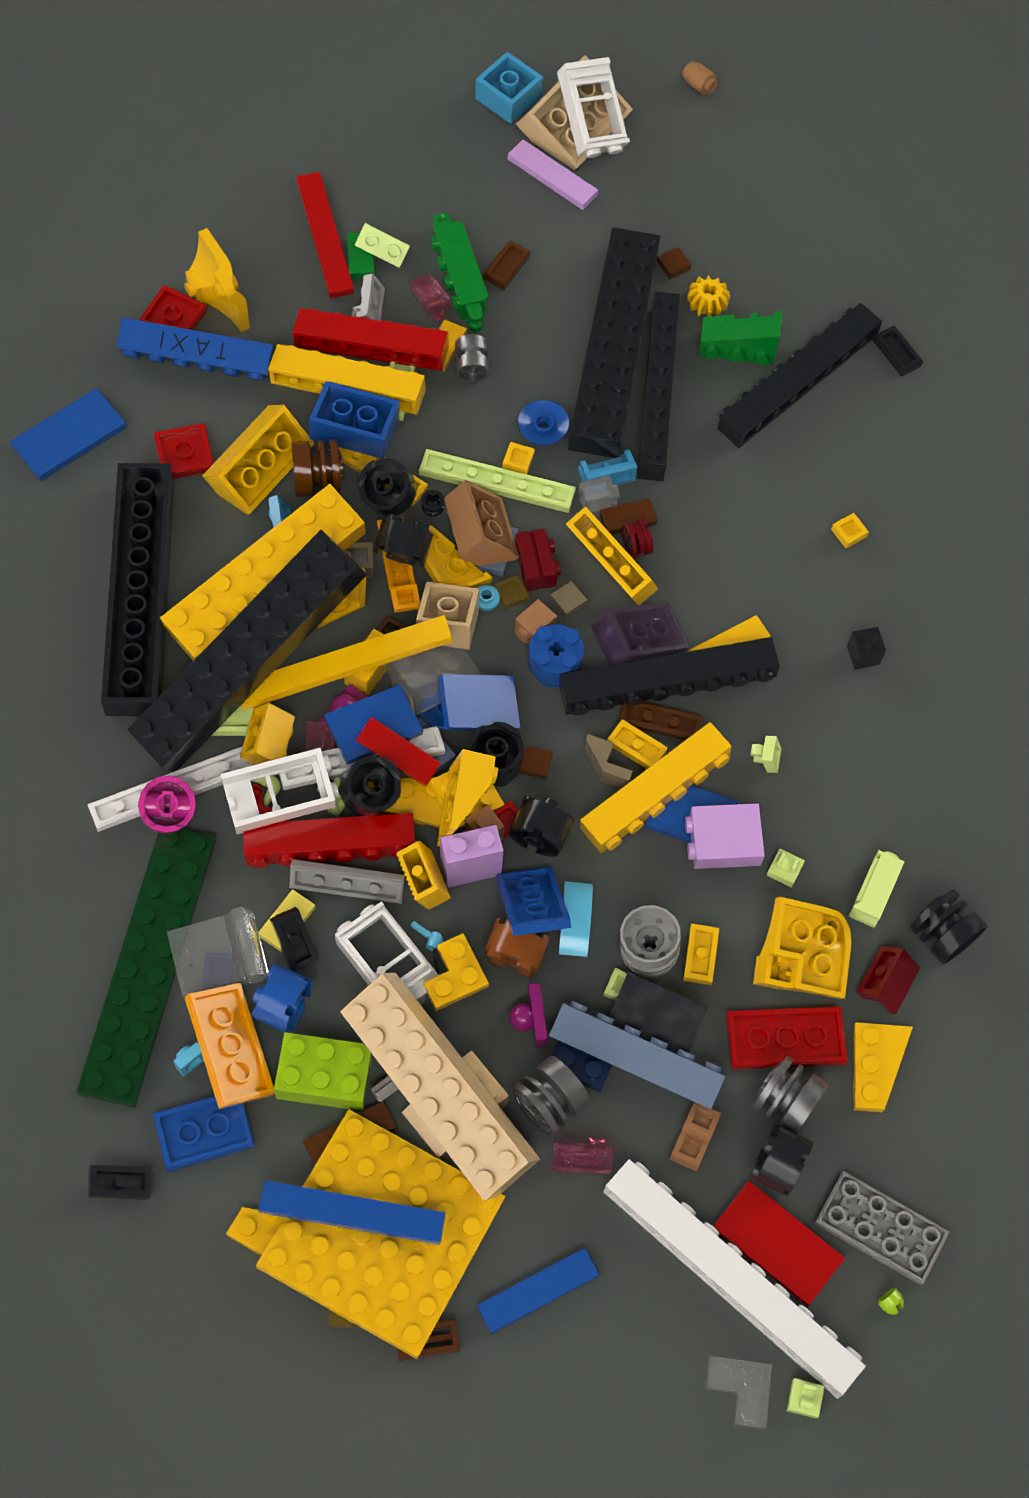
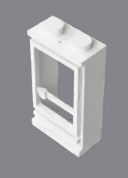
(588, 73)
(243, 802)
(371, 914)

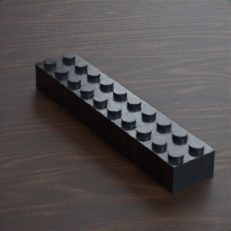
(614, 343)
(138, 588)
(247, 652)

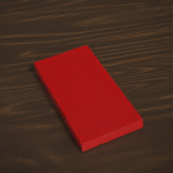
(769, 1035)
(778, 1243)

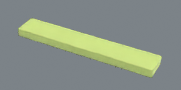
(498, 480)

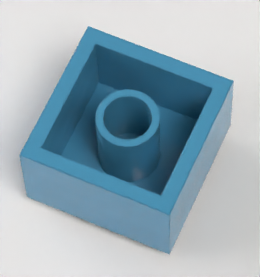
(509, 87)

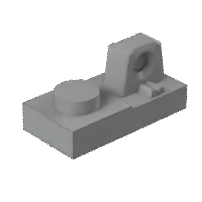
(372, 299)

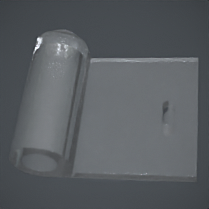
(221, 952)

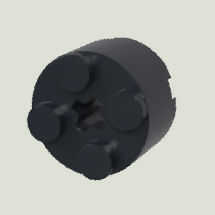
(397, 497)
(403, 541)
(505, 741)
(384, 793)
(541, 826)
(781, 1159)

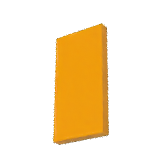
(229, 1045)

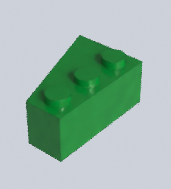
(741, 339)

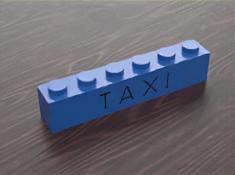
(195, 348)

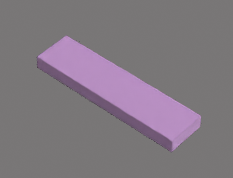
(553, 174)

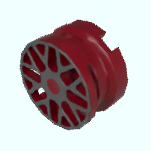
(637, 538)

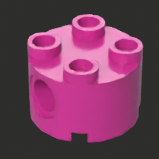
(166, 804)

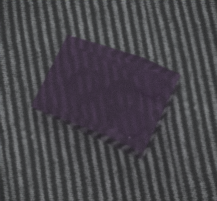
(639, 633)

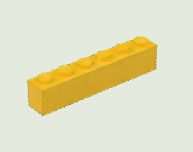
(311, 370)
(656, 787)

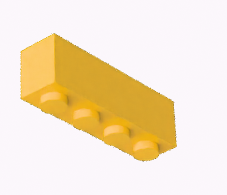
(612, 556)

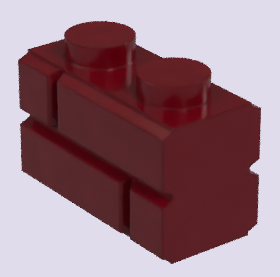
(536, 560)

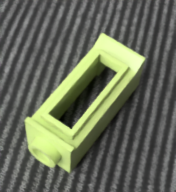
(876, 888)

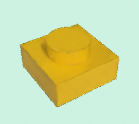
(518, 458)
(849, 530)

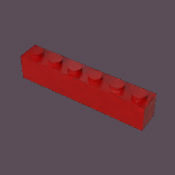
(371, 339)
(328, 839)

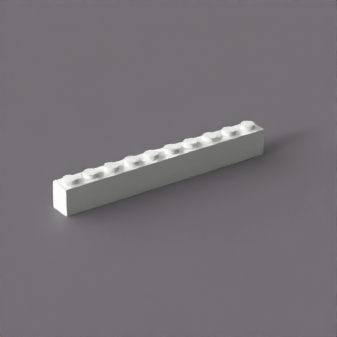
(735, 1279)

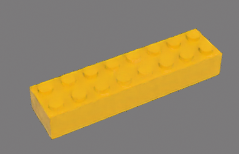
(223, 596)

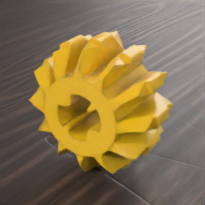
(708, 296)

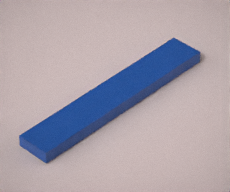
(352, 1212)

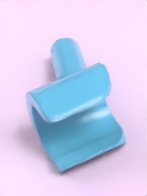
(434, 938)

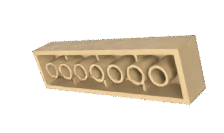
(440, 1086)

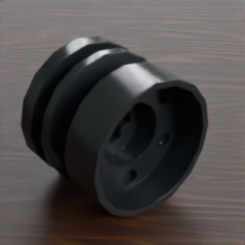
(948, 926)

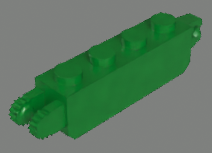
(460, 270)

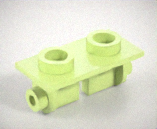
(382, 245)

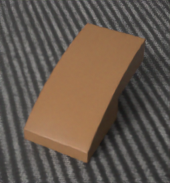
(695, 1136)

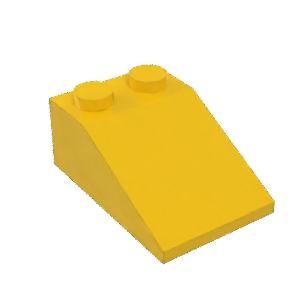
(466, 783)

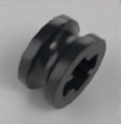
(432, 496)

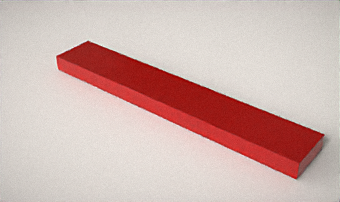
(324, 235)

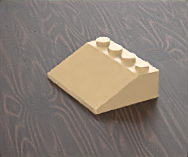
(549, 124)

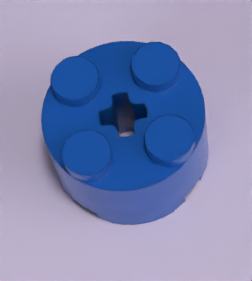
(554, 652)
(282, 998)

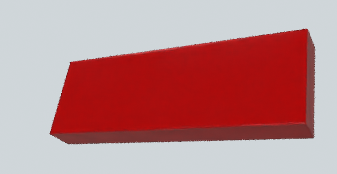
(398, 750)

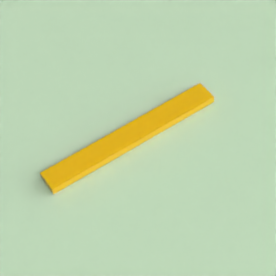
(351, 660)

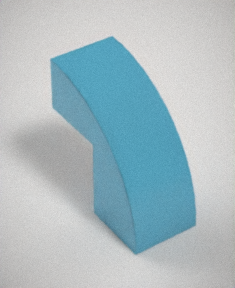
(578, 901)

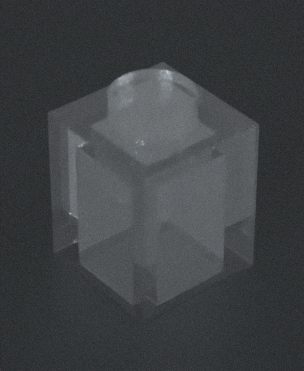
(598, 494)

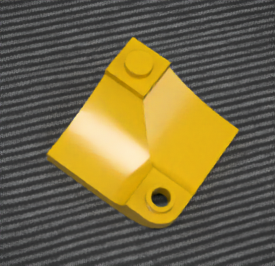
(214, 283)
(804, 950)

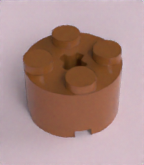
(519, 951)

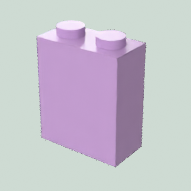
(725, 836)
(471, 856)

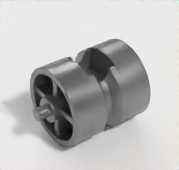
(471, 358)

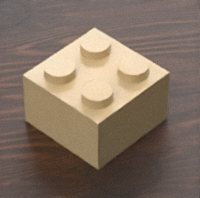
(457, 604)

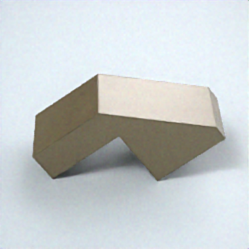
(599, 754)

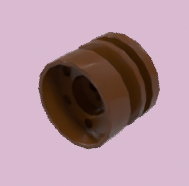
(316, 467)

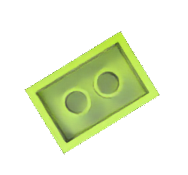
(323, 1072)

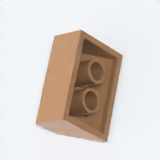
(475, 527)

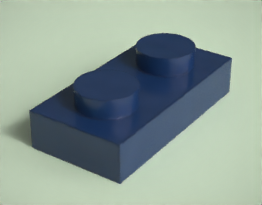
(587, 1068)

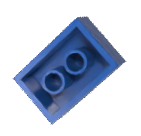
(355, 419)

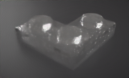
(750, 1383)

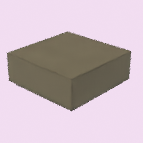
(568, 599)

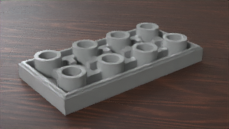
(882, 1228)

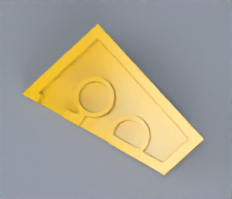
(448, 568)
(416, 800)
(876, 1063)

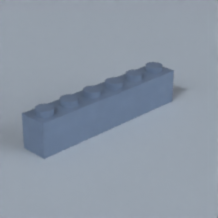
(636, 1055)

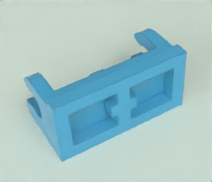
(620, 469)

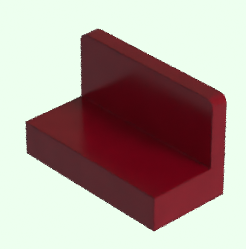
(889, 978)

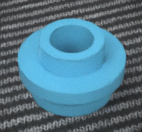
(491, 603)

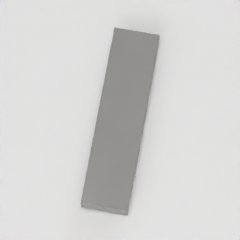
(346, 881)

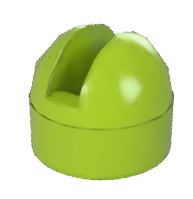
(890, 1301)

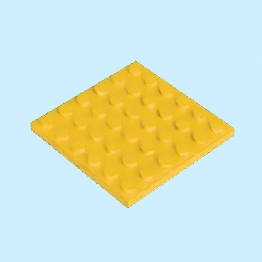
(375, 1279)

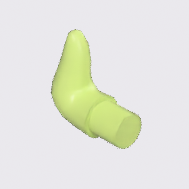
(276, 784)

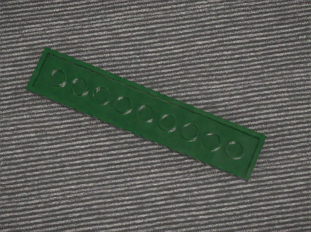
(145, 968)

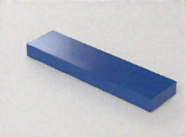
(537, 1291)

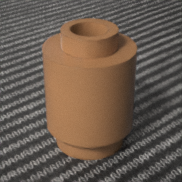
(700, 77)

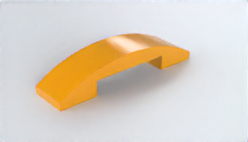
(400, 583)

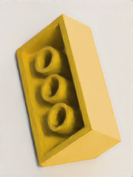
(257, 459)

